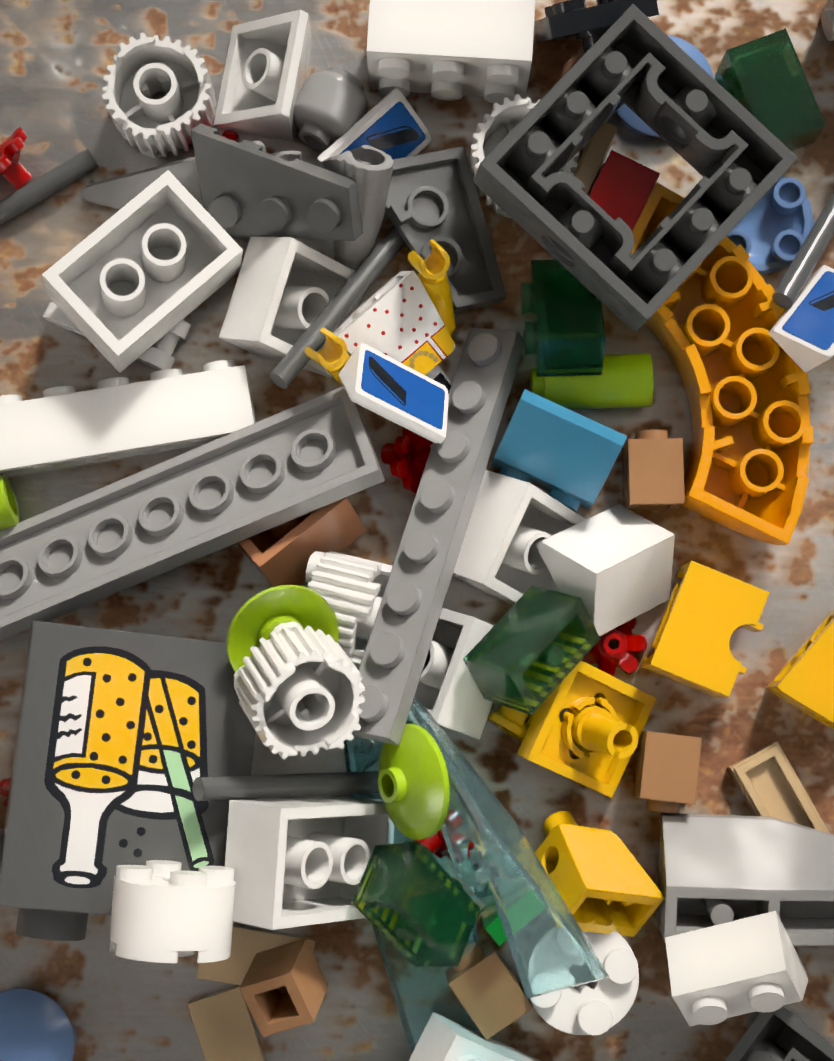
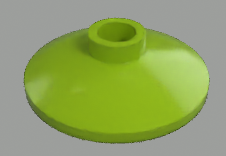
(277, 606)
(414, 783)

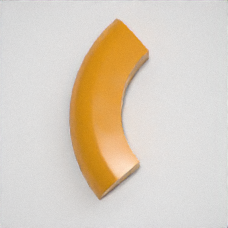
(740, 389)

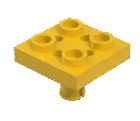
(602, 732)

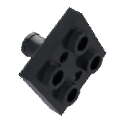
(586, 23)

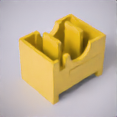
(698, 626)

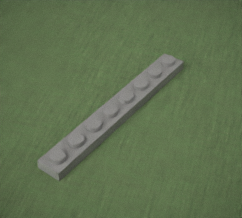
(435, 533)

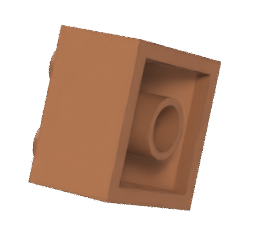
(285, 550)

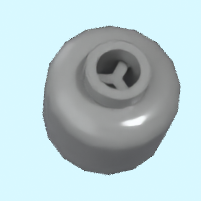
(328, 107)

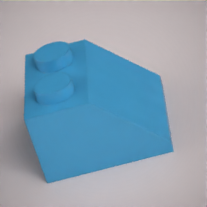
(558, 451)

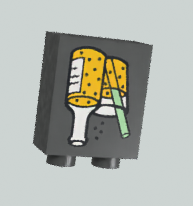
(109, 767)

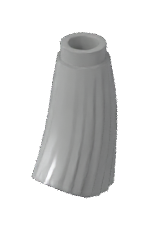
(373, 174)

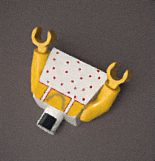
(403, 319)

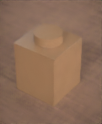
(653, 471)
(667, 770)
(284, 987)
(488, 988)

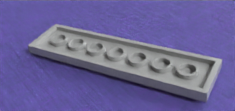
(184, 509)

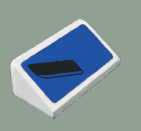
(387, 127)
(808, 325)
(396, 392)

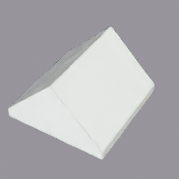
(264, 75)
(613, 564)

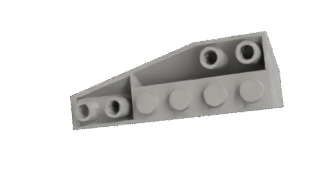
(745, 867)

